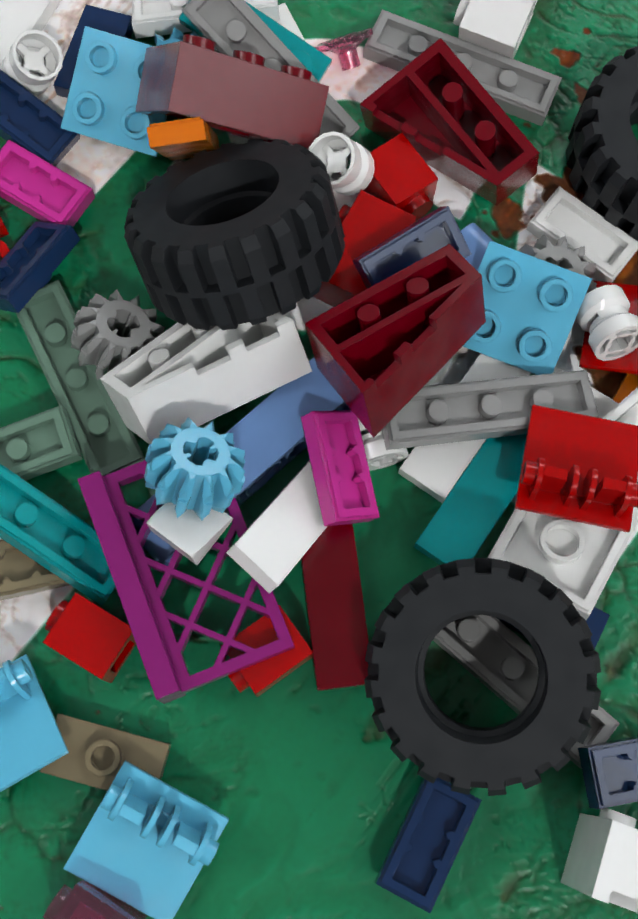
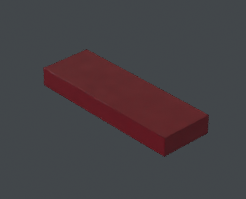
(336, 609)

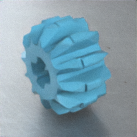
(194, 468)

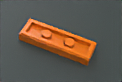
(182, 138)

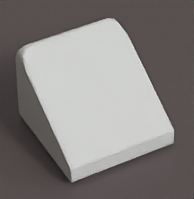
(188, 533)

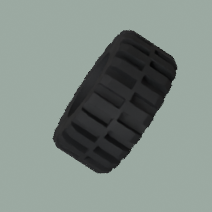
(604, 146)
(236, 233)
(499, 753)

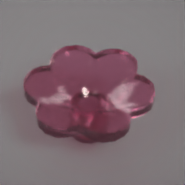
(346, 47)

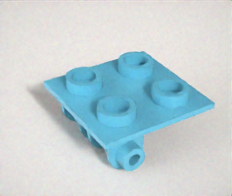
(107, 90)
(526, 309)
(27, 725)
(147, 843)

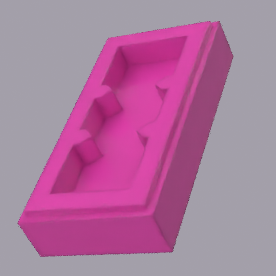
(41, 187)
(339, 467)

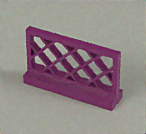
(144, 599)

